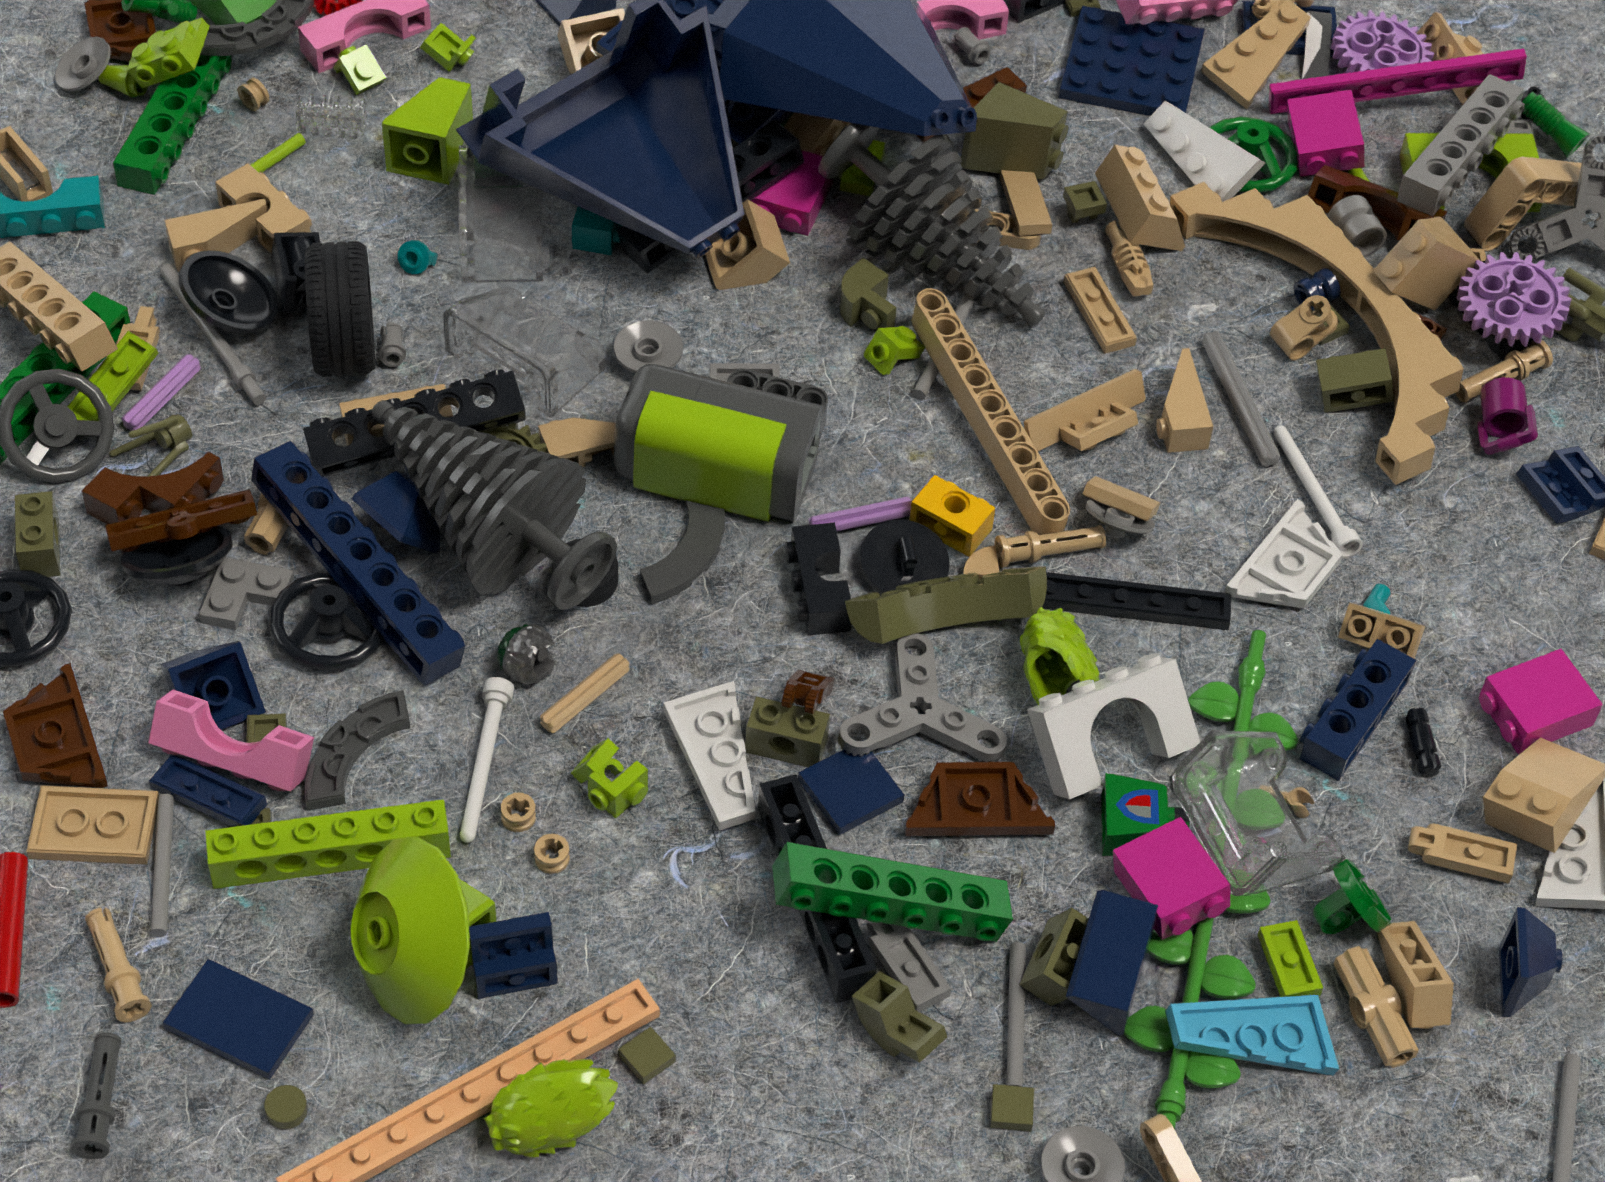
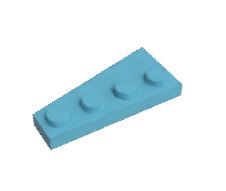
(1259, 1030)

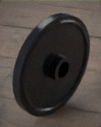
(902, 554)

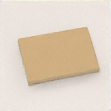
(93, 825)

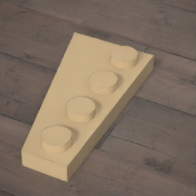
(1251, 58)

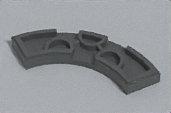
(243, 38)
(690, 557)
(346, 742)

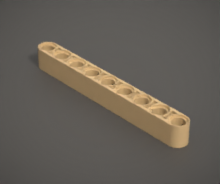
(989, 414)

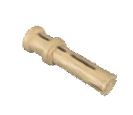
(1516, 365)
(1034, 546)
(120, 977)

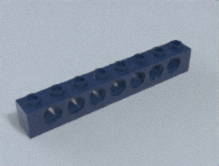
(358, 562)

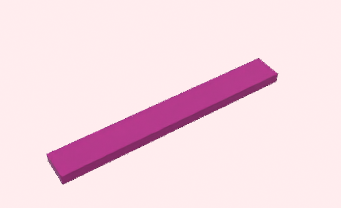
(1405, 78)

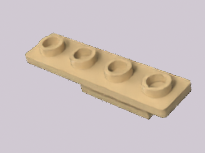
(1450, 45)
(1091, 415)

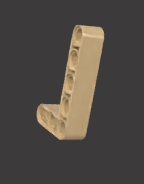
(1514, 192)

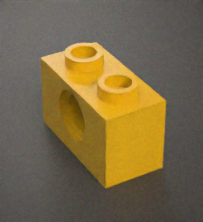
(953, 514)

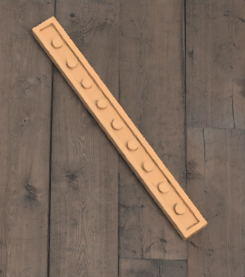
(474, 1092)

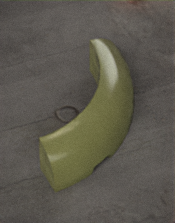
(948, 602)

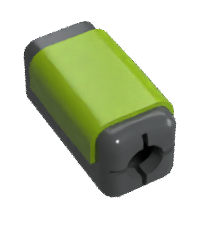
(721, 442)

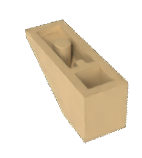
(213, 230)
(1185, 414)
(577, 438)
(1417, 975)

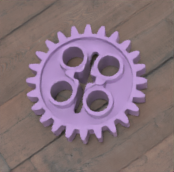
(1378, 43)
(1513, 299)

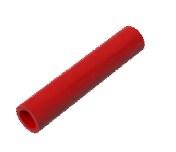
(12, 916)

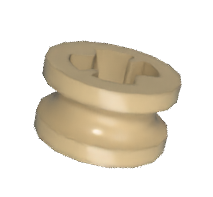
(253, 94)
(521, 802)
(548, 864)

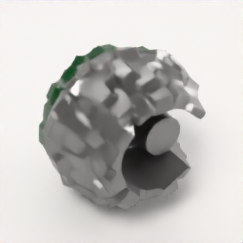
(524, 654)

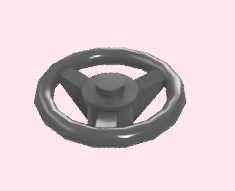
(55, 425)

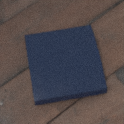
(1565, 484)
(513, 955)

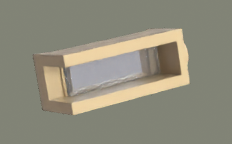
(22, 169)

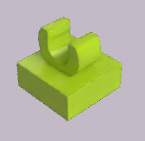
(597, 760)

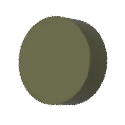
(285, 1107)

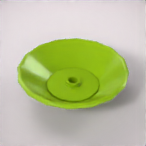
(411, 930)

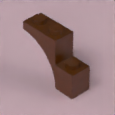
(121, 497)

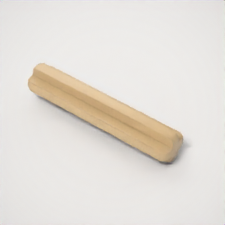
(584, 693)

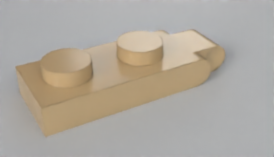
(1464, 851)

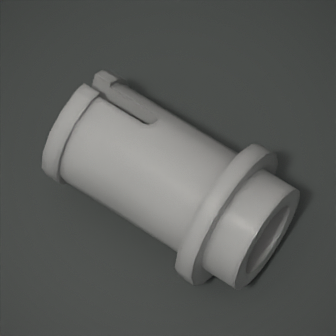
(976, 49)
(392, 351)

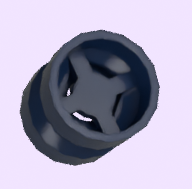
(1322, 283)

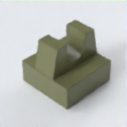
(1084, 201)

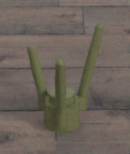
(169, 433)

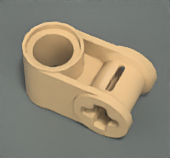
(1303, 328)

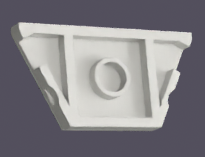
(1288, 563)

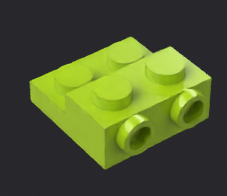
(168, 53)

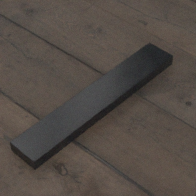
(1138, 601)

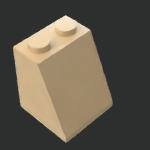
(1426, 263)

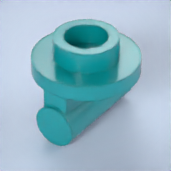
(415, 257)

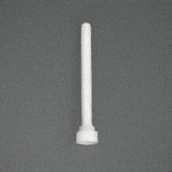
(1343, 537)
(496, 695)

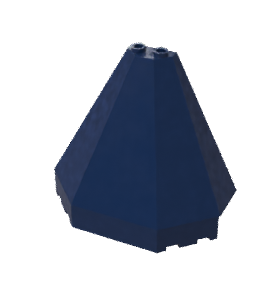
(843, 63)
(627, 134)

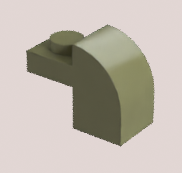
(865, 296)
(892, 1020)

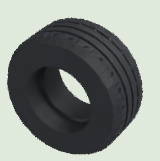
(339, 309)

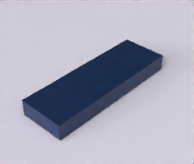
(208, 792)

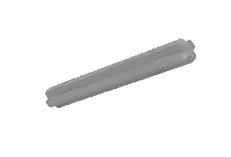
(1241, 399)

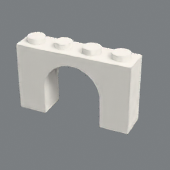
(1066, 721)

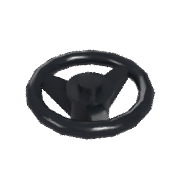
(17, 595)
(326, 619)

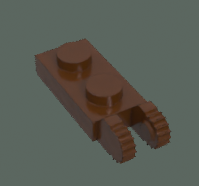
(807, 690)

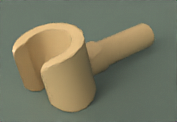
(1296, 798)

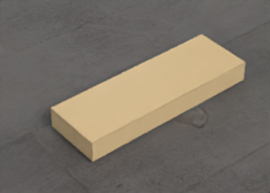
(1026, 202)
(1100, 310)

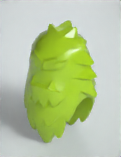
(1055, 653)
(550, 1107)

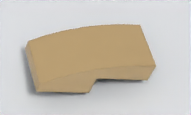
(1367, 625)

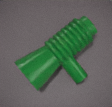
(170, 10)
(1550, 120)

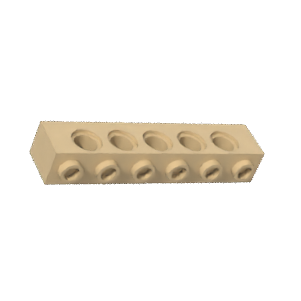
(51, 311)

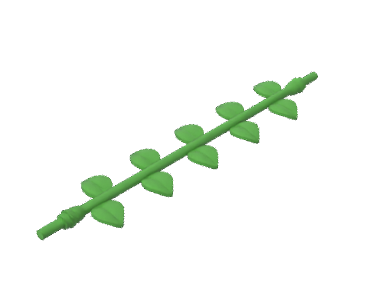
(1224, 974)

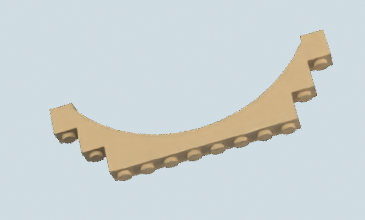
(1304, 236)

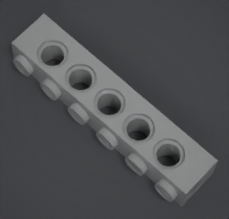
(1461, 145)

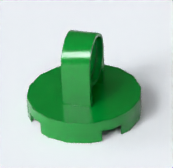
(1351, 903)

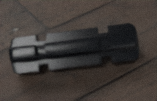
(1423, 742)

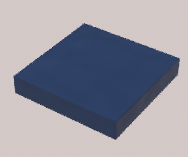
(850, 789)

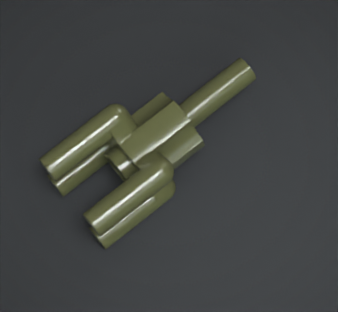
(1588, 314)

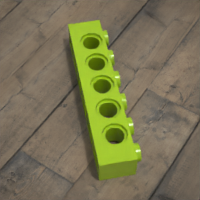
(319, 843)

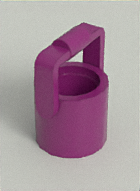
(1505, 416)

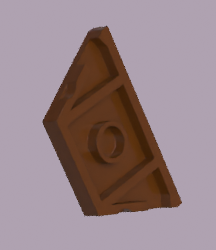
(118, 27)
(54, 735)
(978, 801)

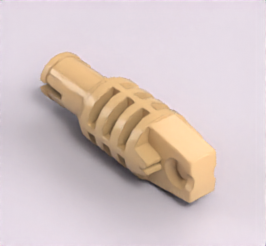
(1129, 261)

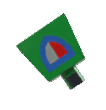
(1133, 809)

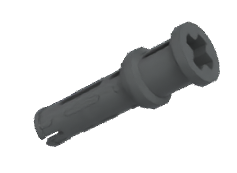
(96, 1110)

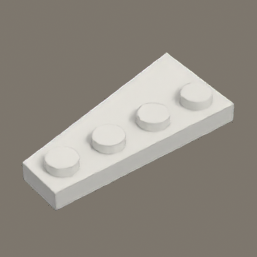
(1202, 151)
(715, 751)
(1577, 869)

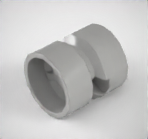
(1358, 224)

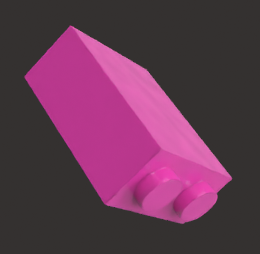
(1326, 132)
(797, 196)
(1539, 700)
(1175, 874)

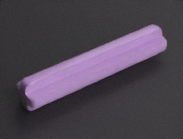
(161, 392)
(866, 514)

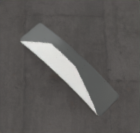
(1317, 45)

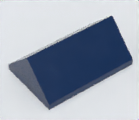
(1112, 958)

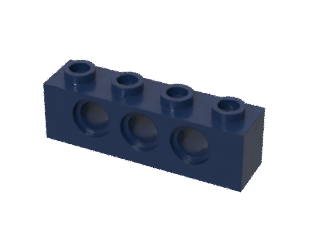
(1356, 709)

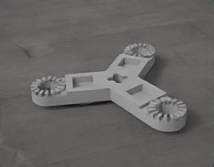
(1566, 226)
(900, 719)

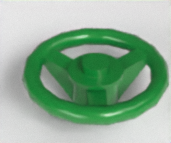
(1253, 137)

